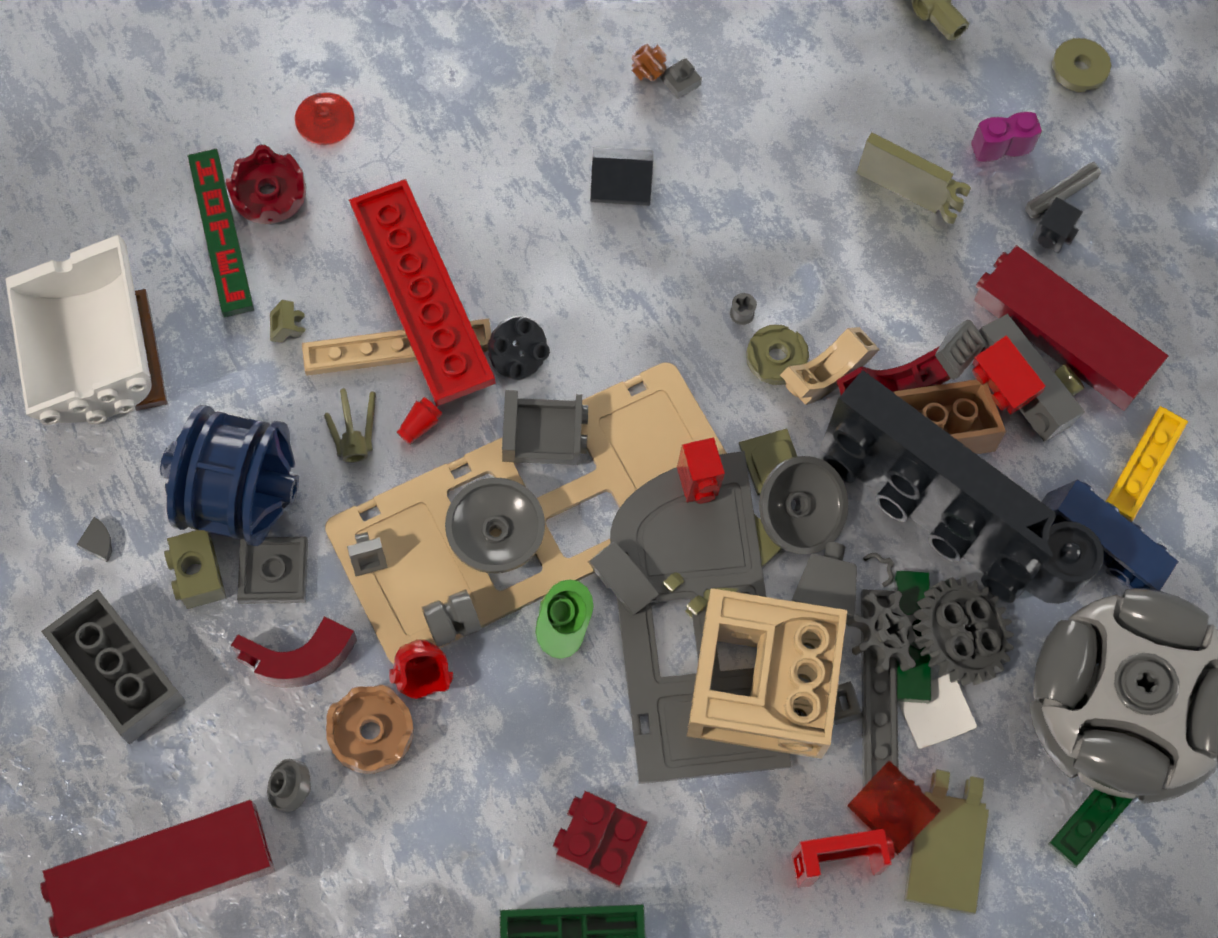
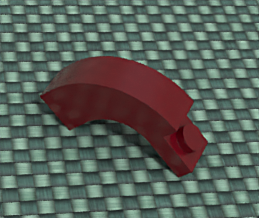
(916, 374)
(303, 665)

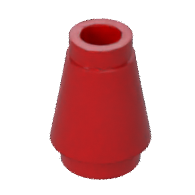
(419, 420)

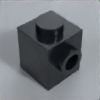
(1057, 225)

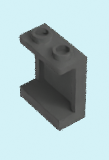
(543, 430)

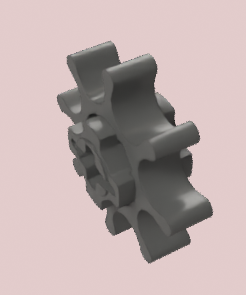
(875, 633)

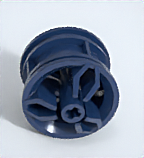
(229, 475)

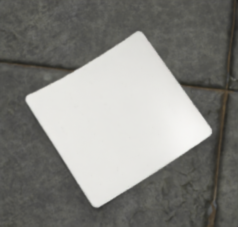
(941, 718)

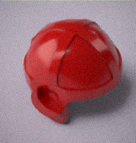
(420, 669)

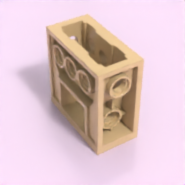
(779, 634)

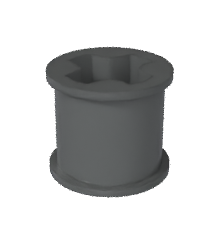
(747, 315)

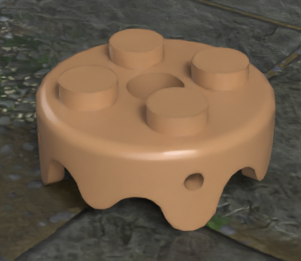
(363, 706)

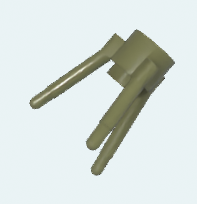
(353, 445)

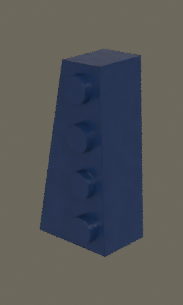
(1128, 551)

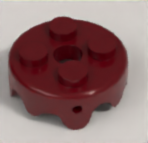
(263, 169)

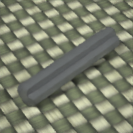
(1063, 189)

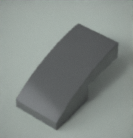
(623, 577)

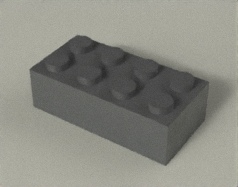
(113, 667)

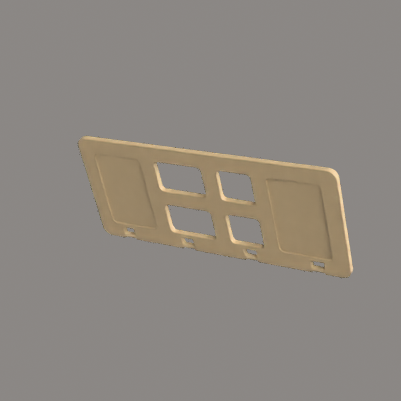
(628, 442)

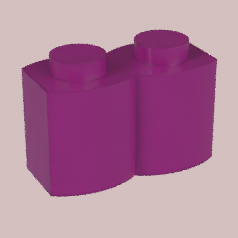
(1006, 136)

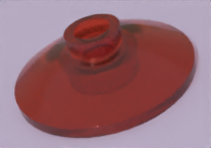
(324, 128)

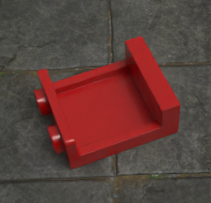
(812, 852)

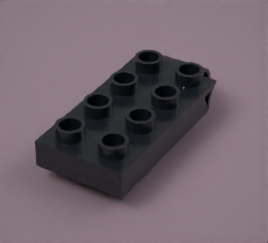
(957, 497)

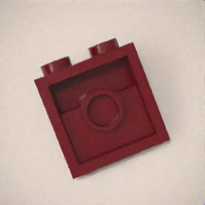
(599, 838)

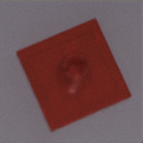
(895, 805)

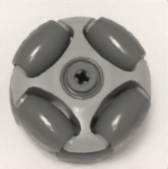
(1130, 715)

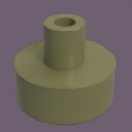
(1069, 379)

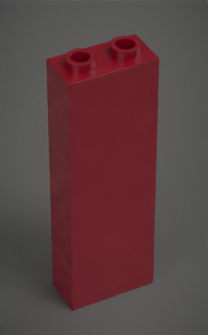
(1070, 326)
(157, 872)

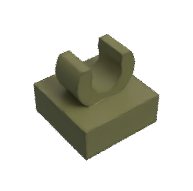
(282, 321)

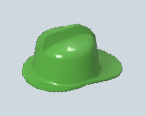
(564, 618)

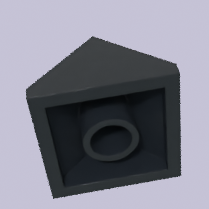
(621, 176)

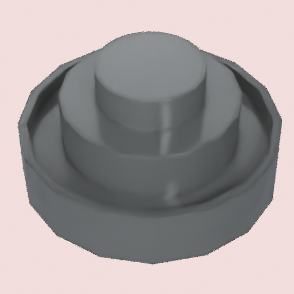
(288, 785)

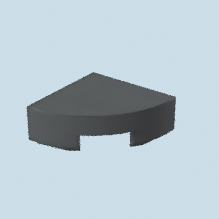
(96, 540)

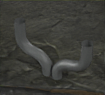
(889, 566)

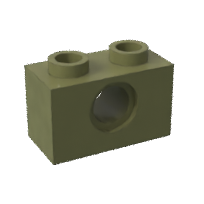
(207, 583)

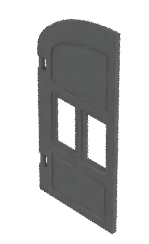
(710, 548)

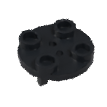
(528, 338)

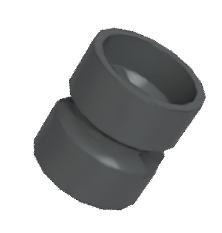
(451, 618)

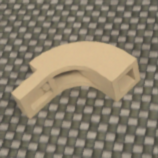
(819, 376)

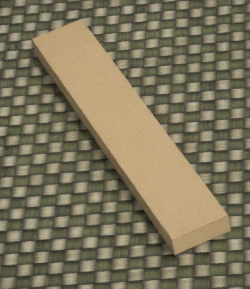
(370, 350)

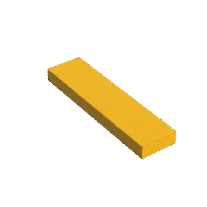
(1146, 462)

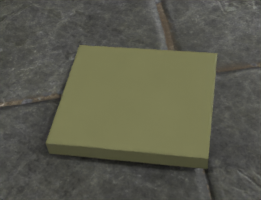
(765, 453)

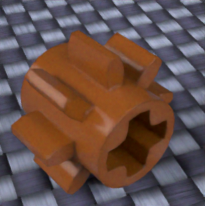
(649, 62)

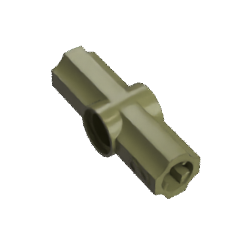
(943, 16)

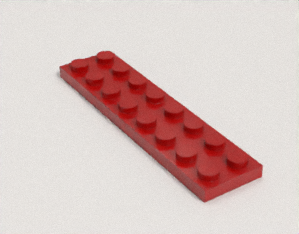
(422, 293)

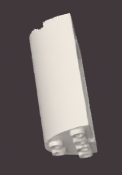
(79, 336)

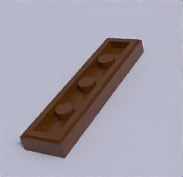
(157, 394)

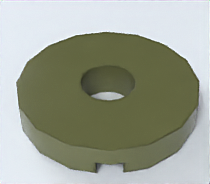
(1083, 51)
(770, 338)

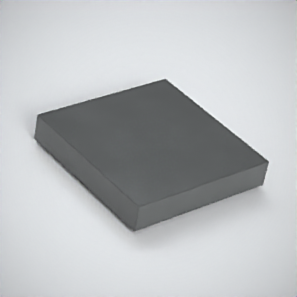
(273, 571)

